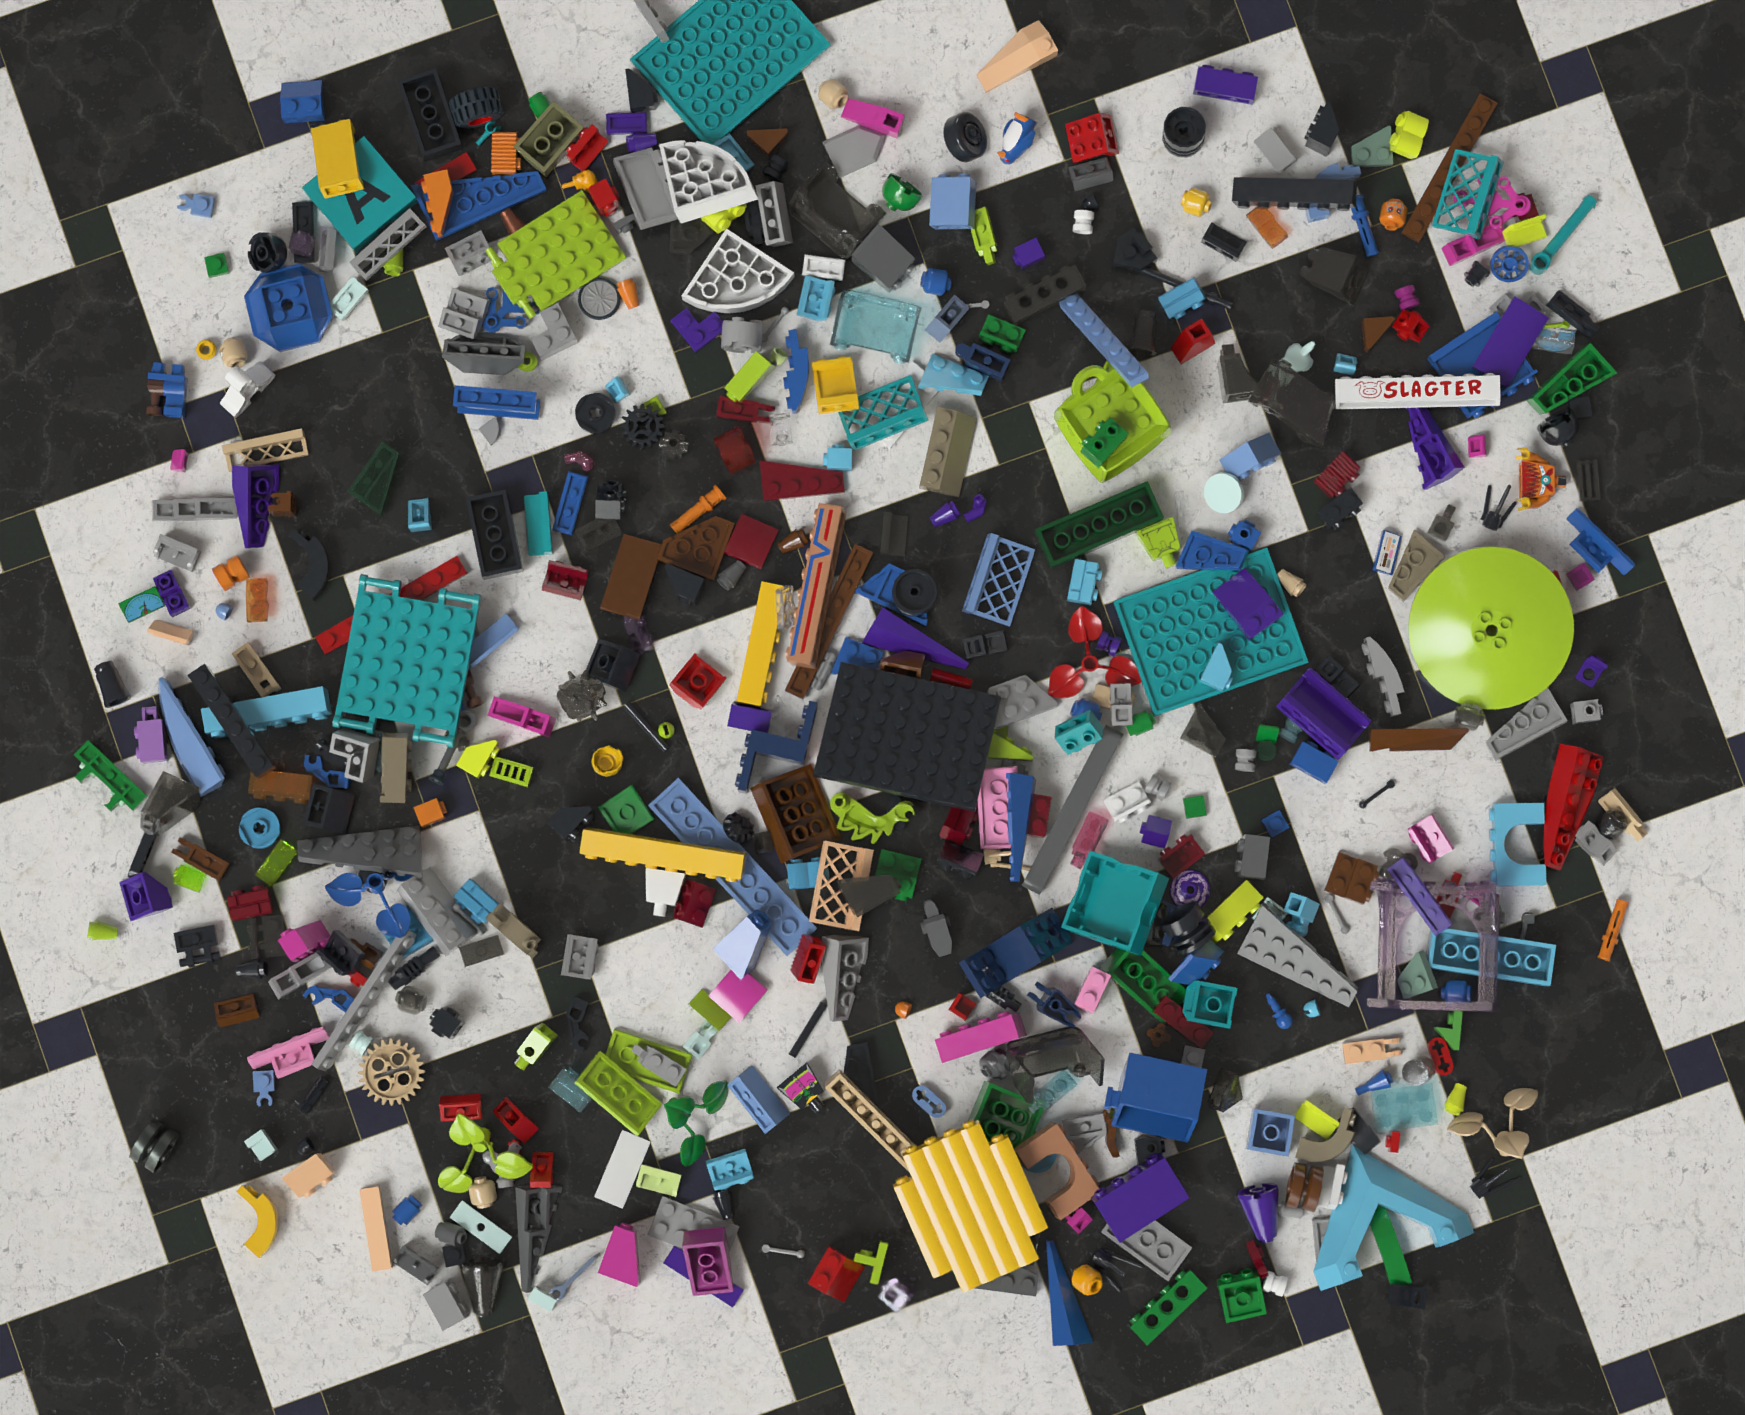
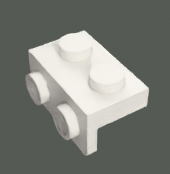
(1331, 1186)

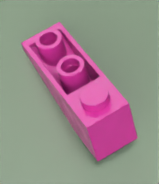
(874, 117)

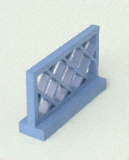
(981, 575)

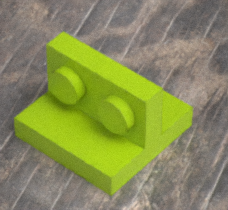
(866, 1257)

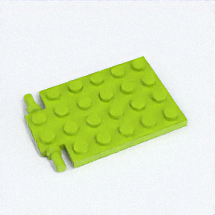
(555, 255)

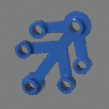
(507, 307)

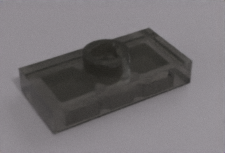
(481, 951)

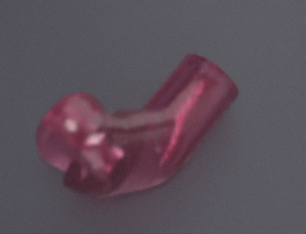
(580, 458)

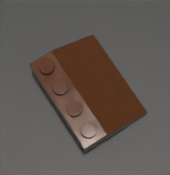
(795, 813)

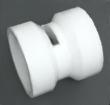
(1083, 222)
(1275, 1283)

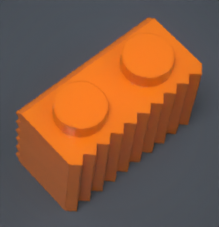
(504, 155)

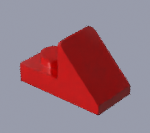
(542, 1170)

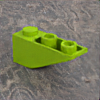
(1004, 748)

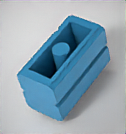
(1182, 298)
(475, 900)

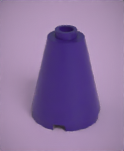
(1261, 1209)

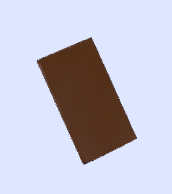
(236, 1010)

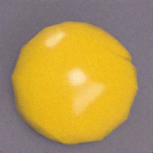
(607, 761)

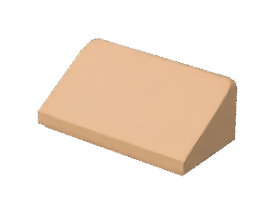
(170, 632)

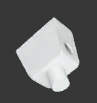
(663, 889)

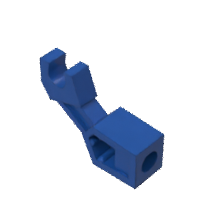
(317, 770)
(322, 993)

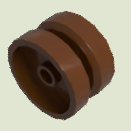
(1300, 1186)

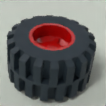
(476, 107)

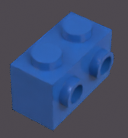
(1314, 762)

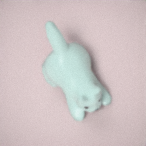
(1299, 356)

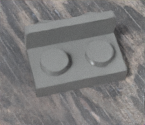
(469, 253)

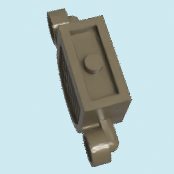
(514, 930)

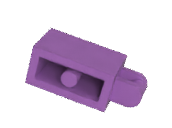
(151, 737)

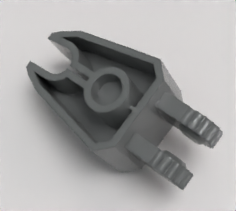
(936, 927)

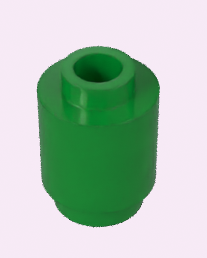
(539, 103)
(1141, 723)

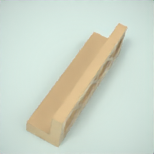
(265, 442)

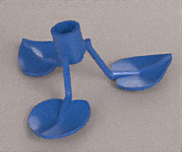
(346, 892)

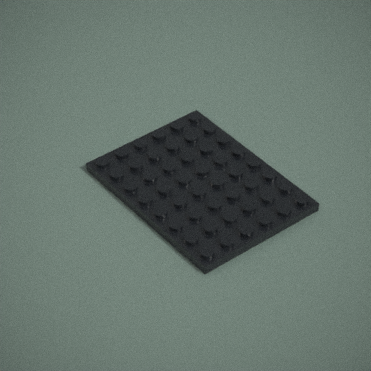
(907, 736)

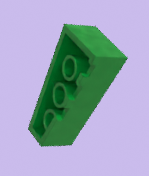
(1574, 377)

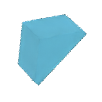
(419, 515)

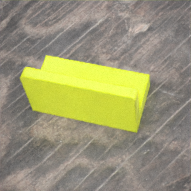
(1525, 231)
(1316, 1119)

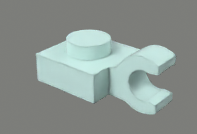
(698, 1042)

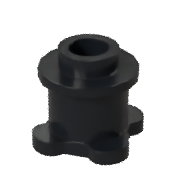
(1476, 274)

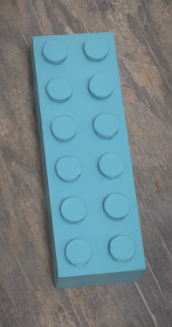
(275, 710)
(1517, 959)

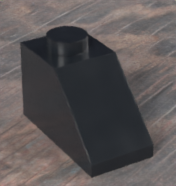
(640, 93)

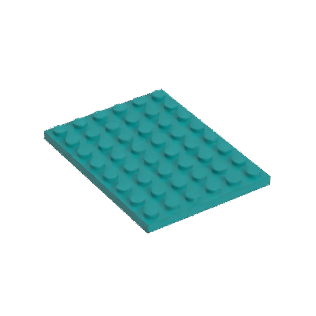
(728, 60)
(1181, 622)

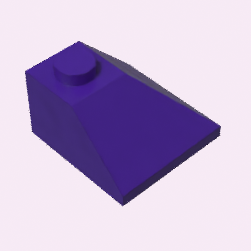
(144, 896)

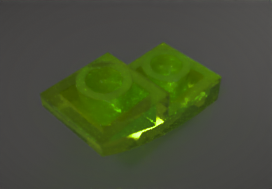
(276, 863)

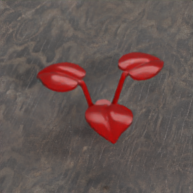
(1065, 681)

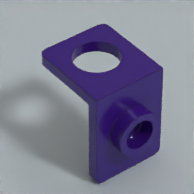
(1596, 664)

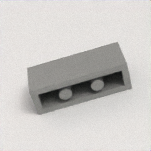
(774, 214)

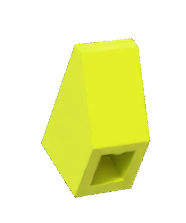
(476, 757)

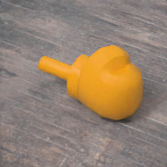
(582, 180)

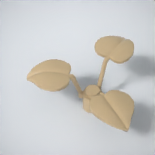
(1507, 1143)

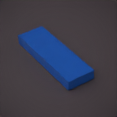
(570, 503)

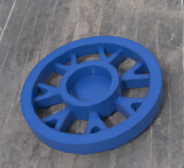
(1509, 263)

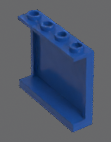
(1462, 352)

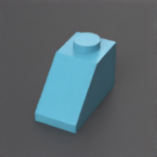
(1217, 670)

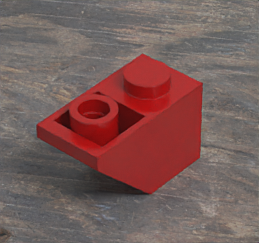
(1192, 341)

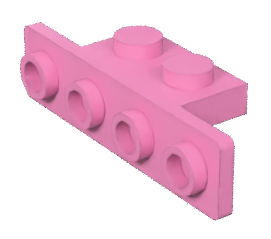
(290, 1055)

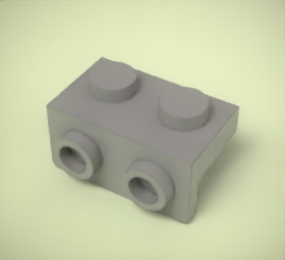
(579, 957)

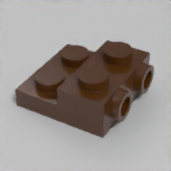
(1352, 878)

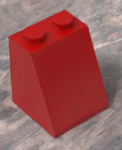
(836, 1274)

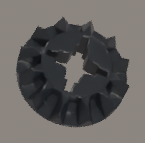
(731, 829)

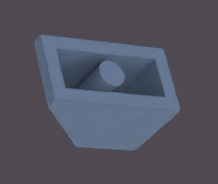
(947, 318)

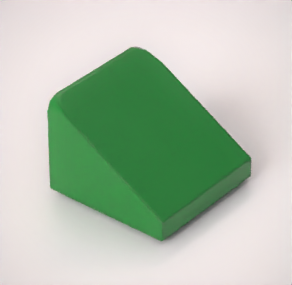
(1267, 733)

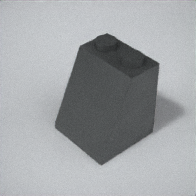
(883, 259)

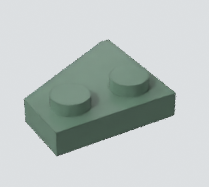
(1373, 150)
(1416, 977)

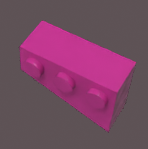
(304, 941)

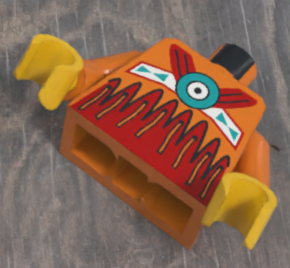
(1536, 480)

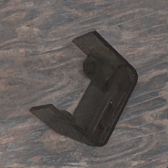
(1052, 1053)

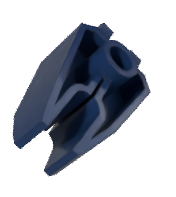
(1052, 1002)

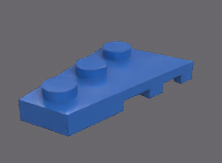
(1208, 553)

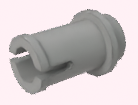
(1289, 1211)

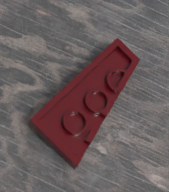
(794, 481)

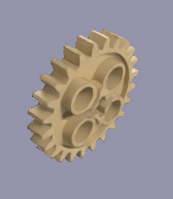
(396, 1090)

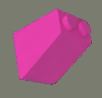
(621, 1256)

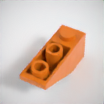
(440, 196)

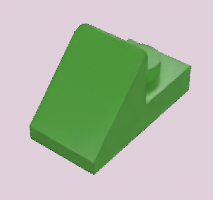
(1452, 1034)

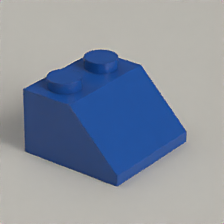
(302, 101)
(1197, 963)

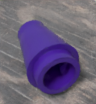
(640, 141)
(945, 514)

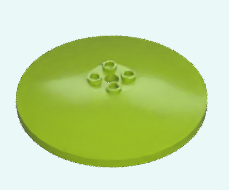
(1483, 590)

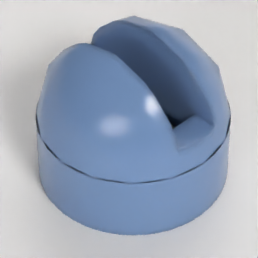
(224, 610)

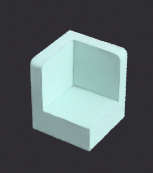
(261, 1144)

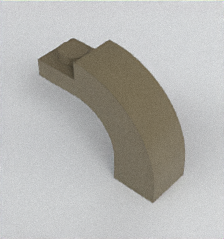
(1318, 1151)

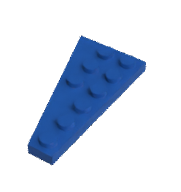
(482, 198)

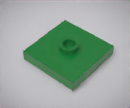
(626, 811)

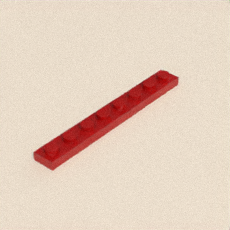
(417, 589)

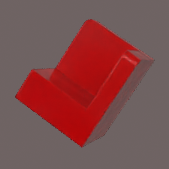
(962, 1006)

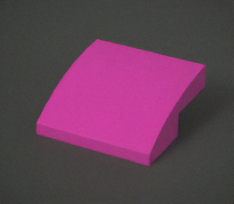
(738, 995)

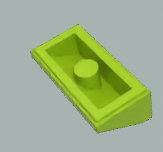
(710, 1010)

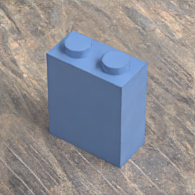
(952, 202)

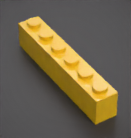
(760, 649)

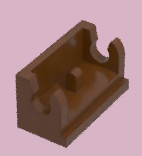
(285, 505)

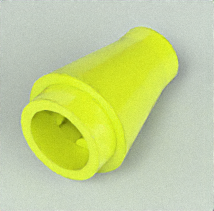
(1456, 1099)

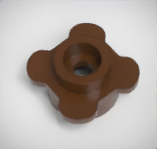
(1152, 1033)

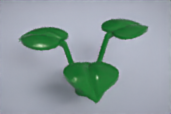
(681, 1108)

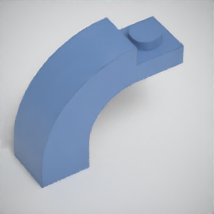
(1332, 172)

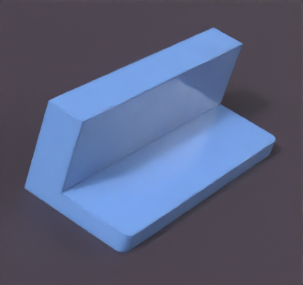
(492, 638)
(758, 1099)

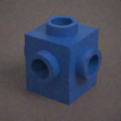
(1249, 530)

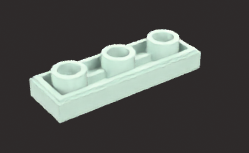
(470, 1219)

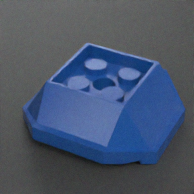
(294, 327)

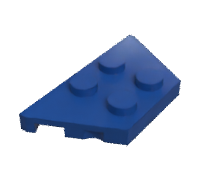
(880, 590)

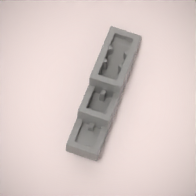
(194, 509)

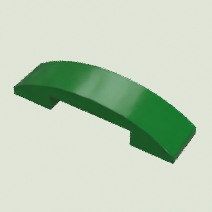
(1389, 1247)

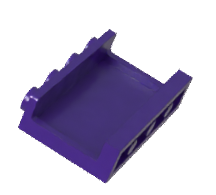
(1324, 713)
(1139, 1197)

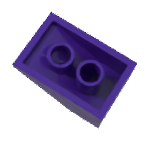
(1247, 604)

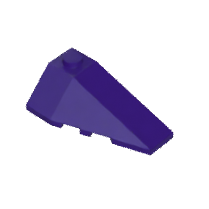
(252, 491)

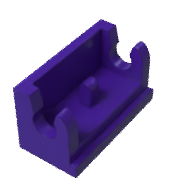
(749, 717)

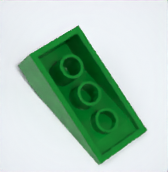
(1142, 979)

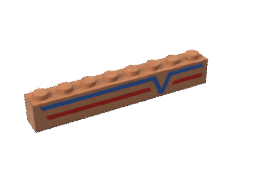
(816, 585)

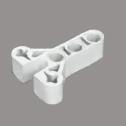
(244, 385)

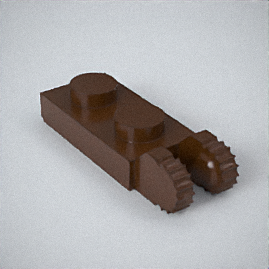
(202, 860)

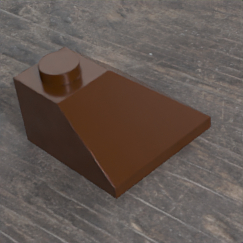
(904, 663)

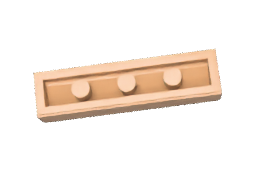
(376, 1228)

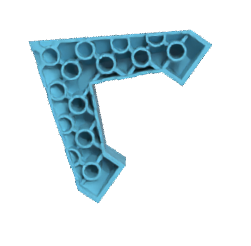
(1366, 1187)

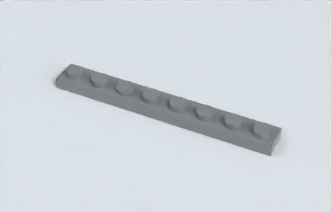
(363, 1000)

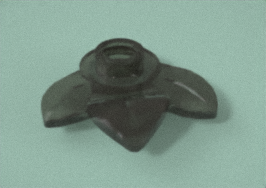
(1392, 856)

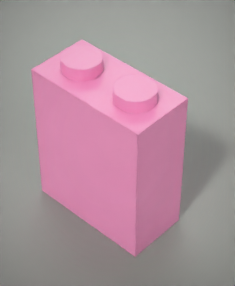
(1091, 990)

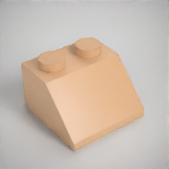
(309, 1175)

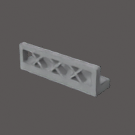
(385, 241)

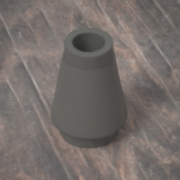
(731, 575)

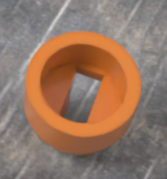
(903, 1009)

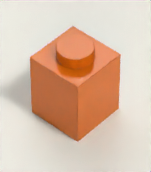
(430, 812)

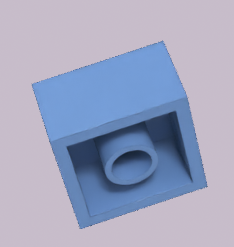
(1270, 1132)

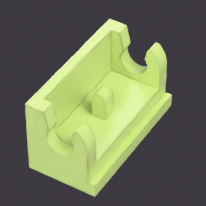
(658, 1180)

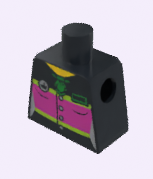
(803, 1088)

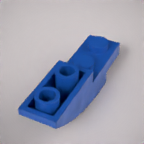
(796, 379)

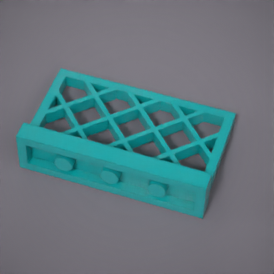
(1484, 193)
(891, 425)

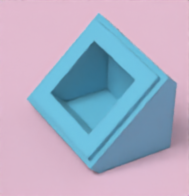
(1345, 364)
(617, 389)

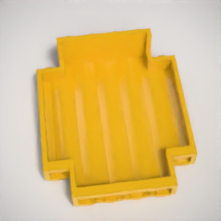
(970, 1205)

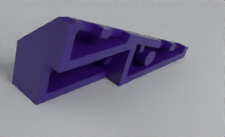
(1434, 451)
(896, 635)

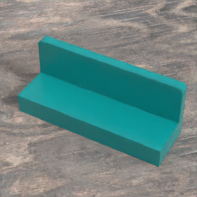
(538, 524)

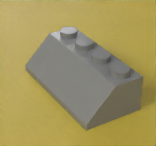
(434, 910)

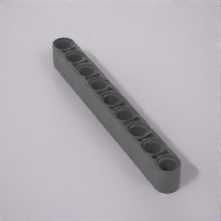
(1072, 810)

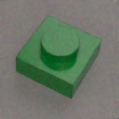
(216, 265)

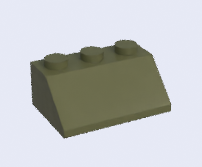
(549, 139)

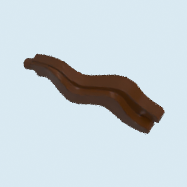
(1110, 1136)

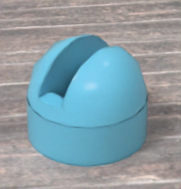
(1312, 1009)

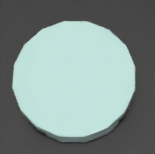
(1223, 492)

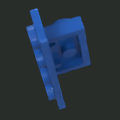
(1596, 546)

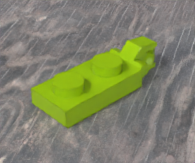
(984, 236)

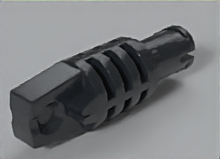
(413, 968)
(1004, 998)

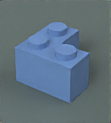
(1251, 456)

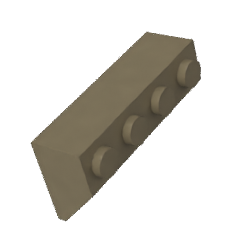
(947, 452)

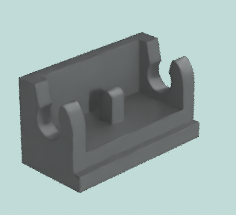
(415, 1264)

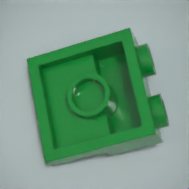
(902, 867)
(1241, 1295)

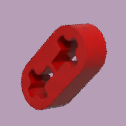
(1445, 1054)

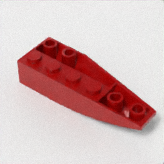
(1568, 800)

